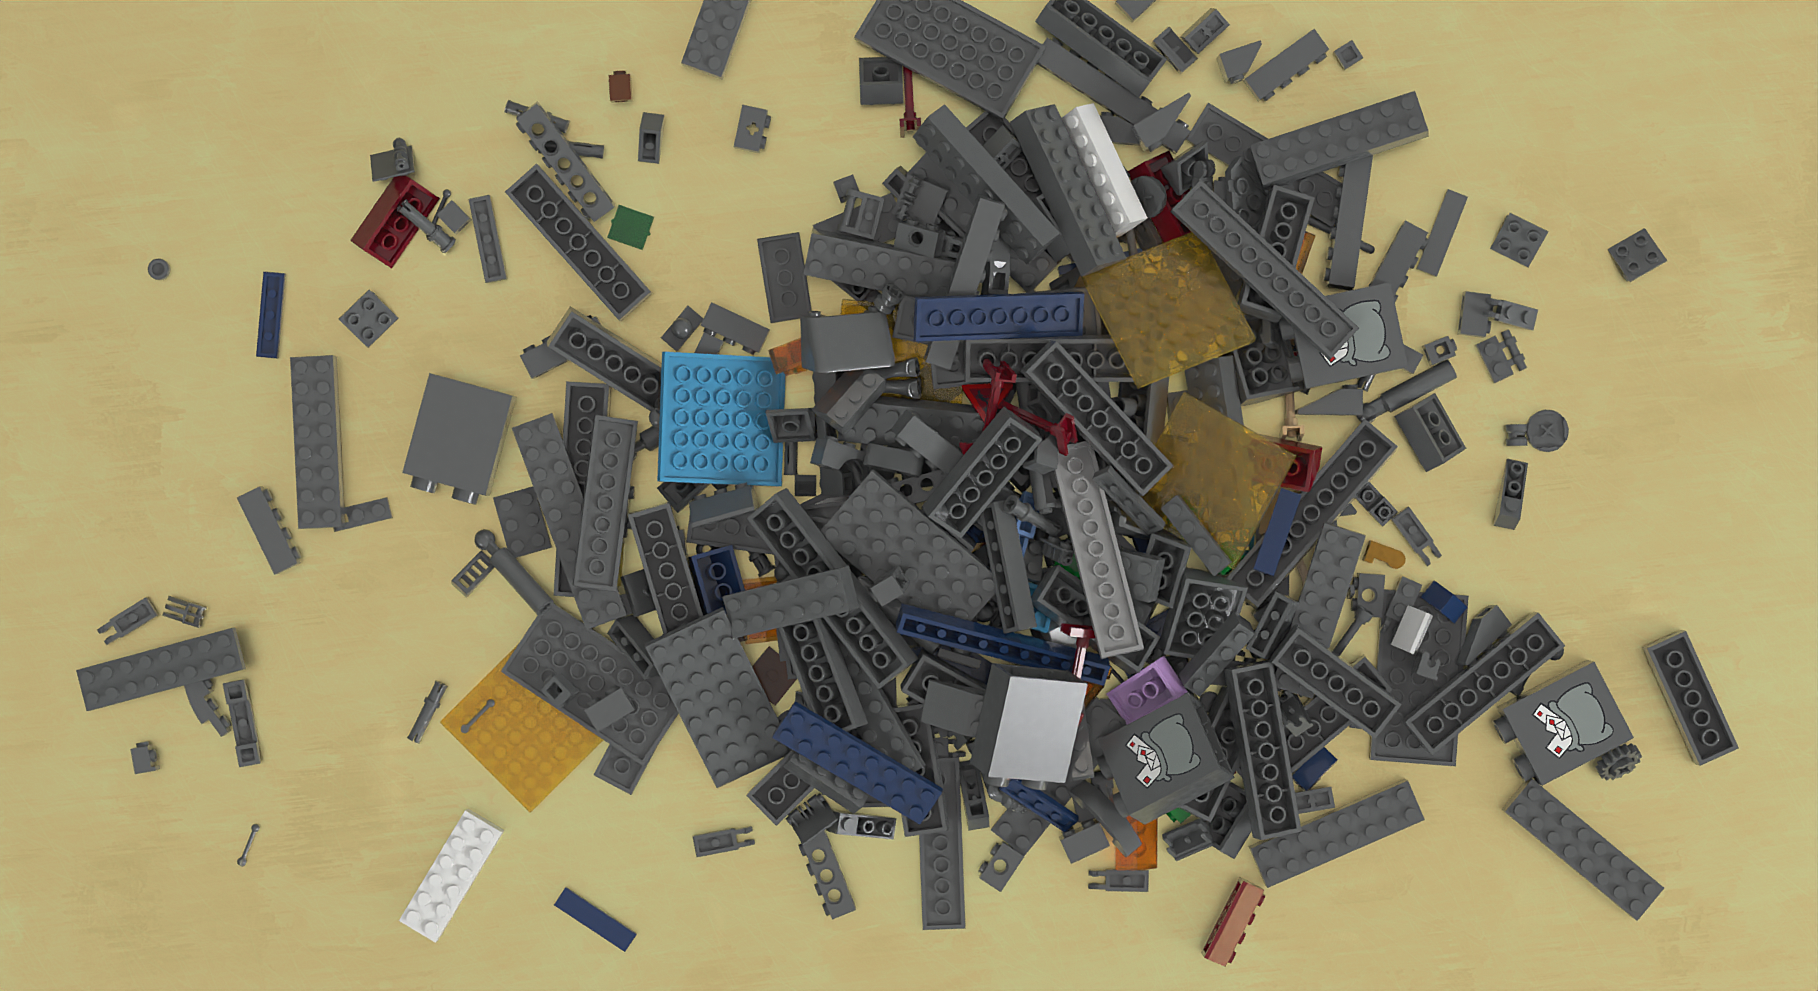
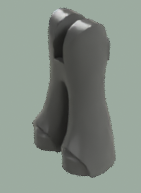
(906, 368)

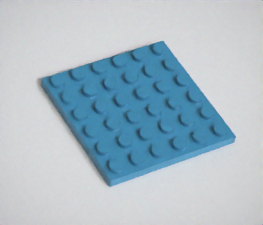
(717, 419)

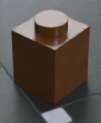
(620, 87)

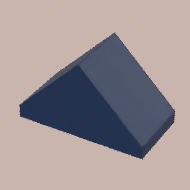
(1444, 601)

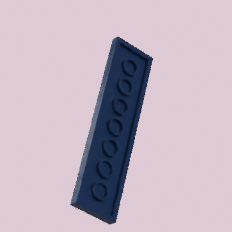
(998, 316)
(857, 763)

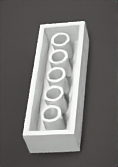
(1104, 168)
(451, 875)

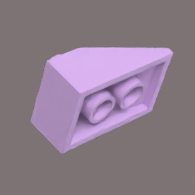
(1147, 691)

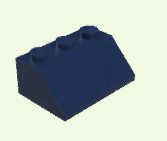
(715, 576)

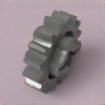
(1618, 761)

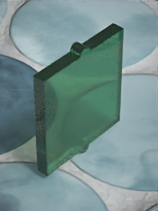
(630, 227)

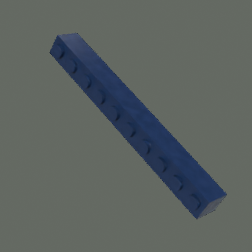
(994, 643)

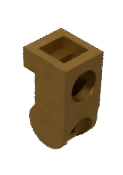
(1392, 557)

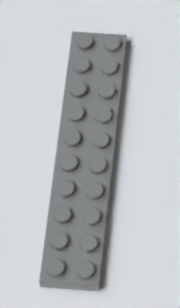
(1097, 553)

